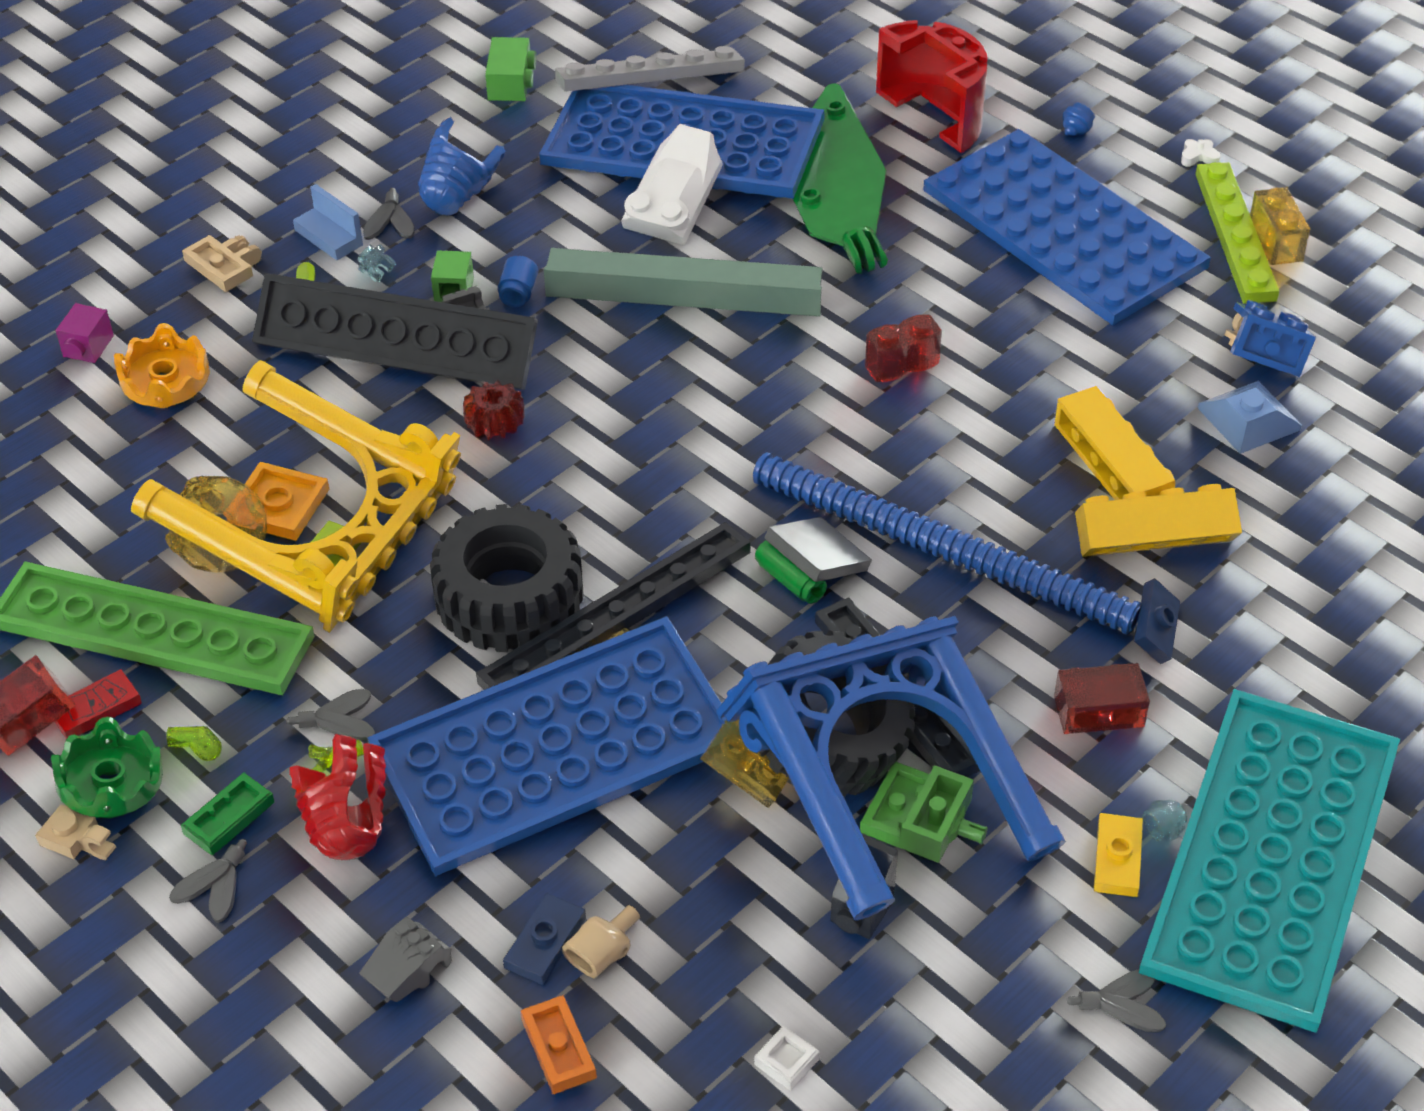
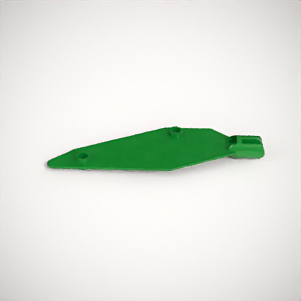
(843, 184)

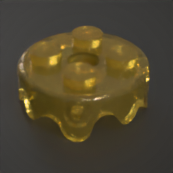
(224, 497)

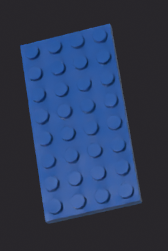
(623, 125)
(1067, 226)
(549, 744)

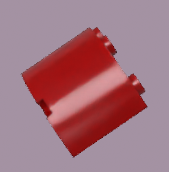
(939, 65)

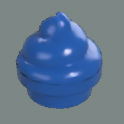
(1077, 119)

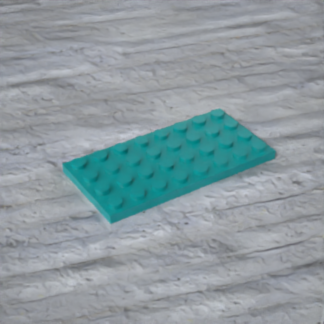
(1271, 860)

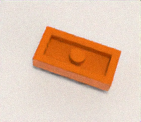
(558, 1044)

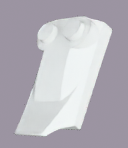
(674, 186)

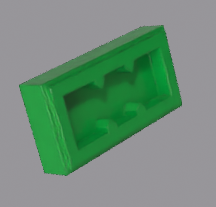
(227, 813)

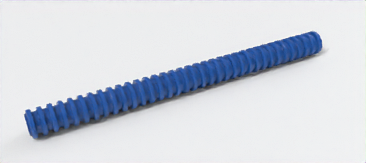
(948, 543)

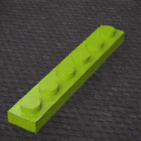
(1237, 233)

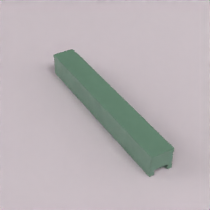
(683, 281)

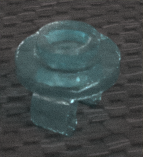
(372, 258)

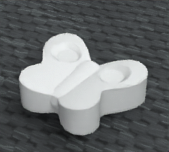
(1199, 151)

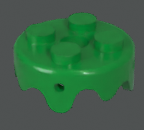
(107, 752)

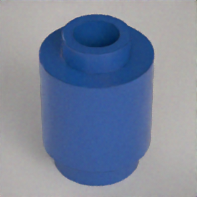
(517, 281)

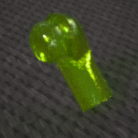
(197, 738)

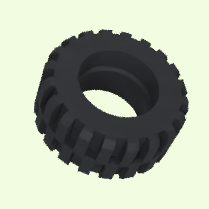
(498, 542)
(880, 726)

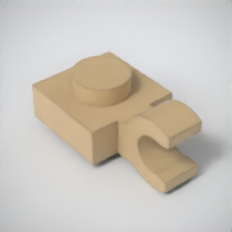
(72, 832)

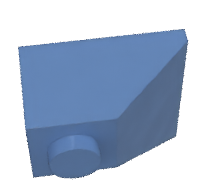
(1249, 417)

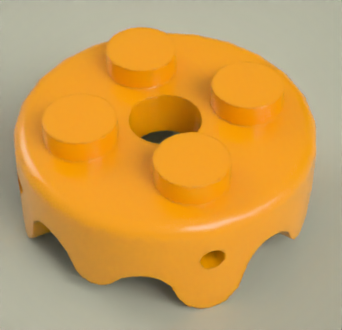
(165, 352)

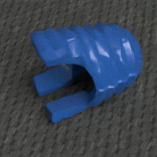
(452, 174)

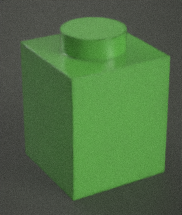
(451, 273)

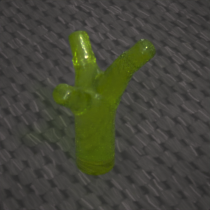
(325, 755)

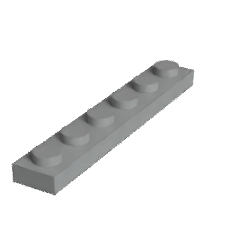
(641, 70)

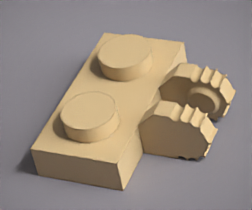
(223, 263)

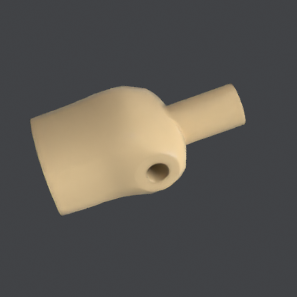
(600, 942)

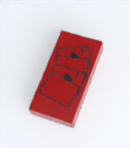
(98, 700)

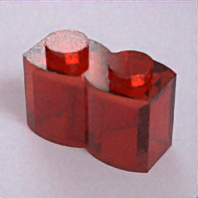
(903, 348)

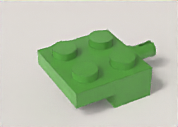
(922, 811)

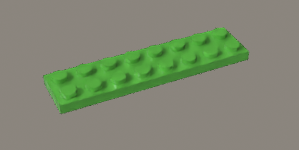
(154, 628)

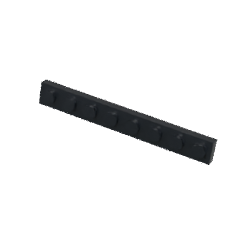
(624, 604)

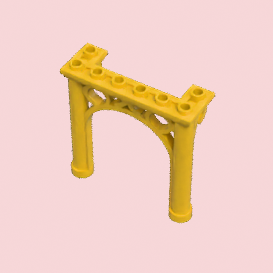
(304, 569)

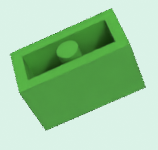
(509, 69)

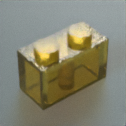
(1279, 225)

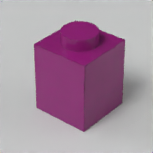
(84, 333)

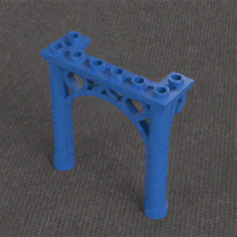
(936, 681)

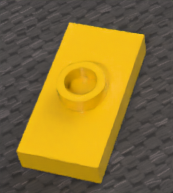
(1118, 855)

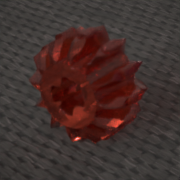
(493, 409)

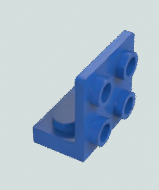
(1272, 339)

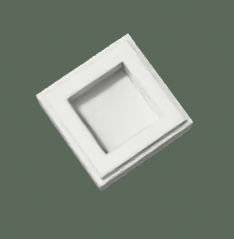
(786, 1058)

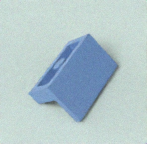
(330, 225)

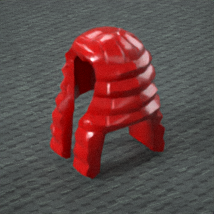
(331, 824)

